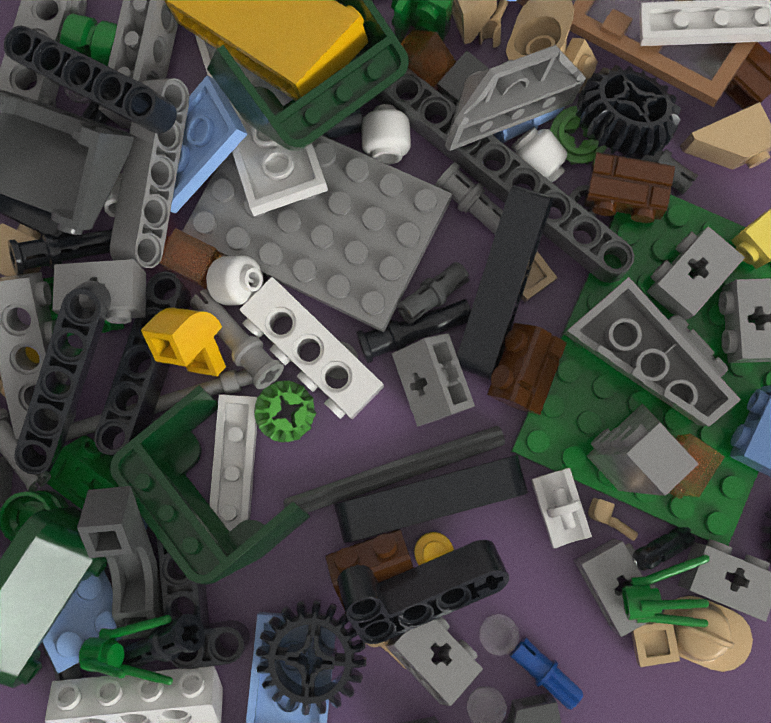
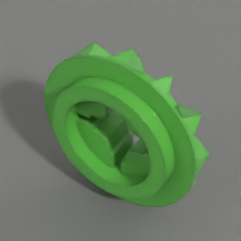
(566, 123)
(269, 404)

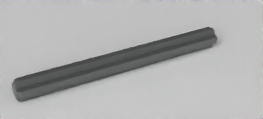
(398, 470)

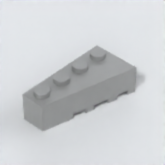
(650, 351)
(641, 455)

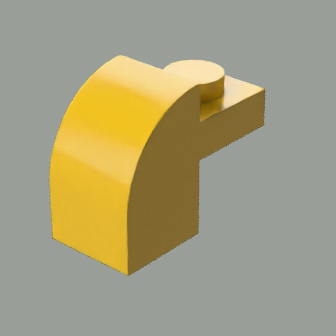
(185, 340)

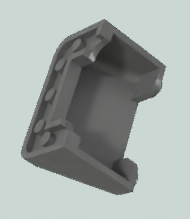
(58, 160)

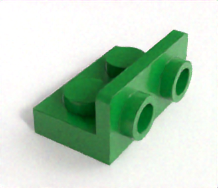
(422, 15)
(81, 469)

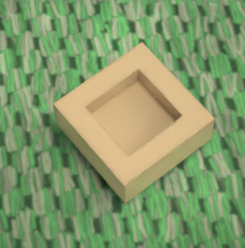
(582, 57)
(539, 278)
(655, 644)

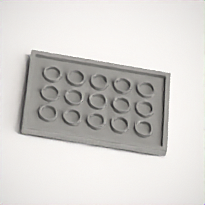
(339, 246)

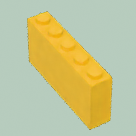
(280, 41)

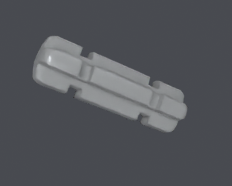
(698, 344)

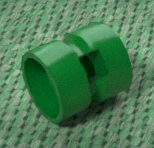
(89, 36)
(23, 505)

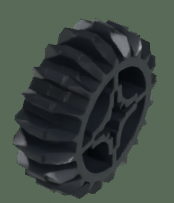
(628, 111)
(292, 656)

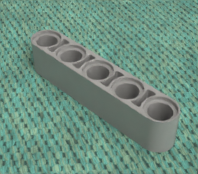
(149, 183)

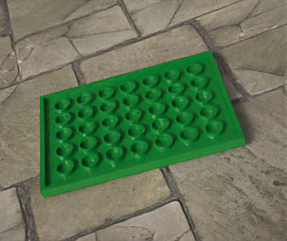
(594, 396)

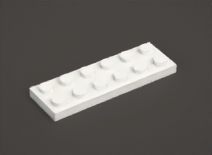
(268, 170)

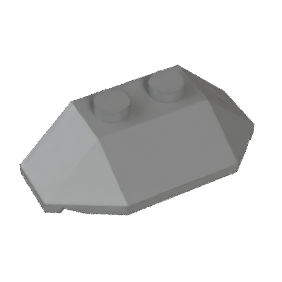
(513, 95)

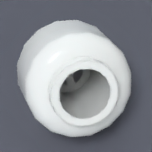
(386, 134)
(542, 152)
(234, 279)

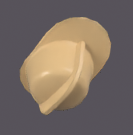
(540, 27)
(718, 646)

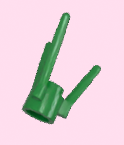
(645, 603)
(106, 655)

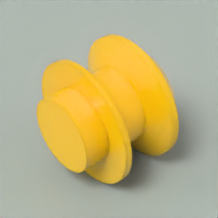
(431, 546)

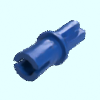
(546, 673)

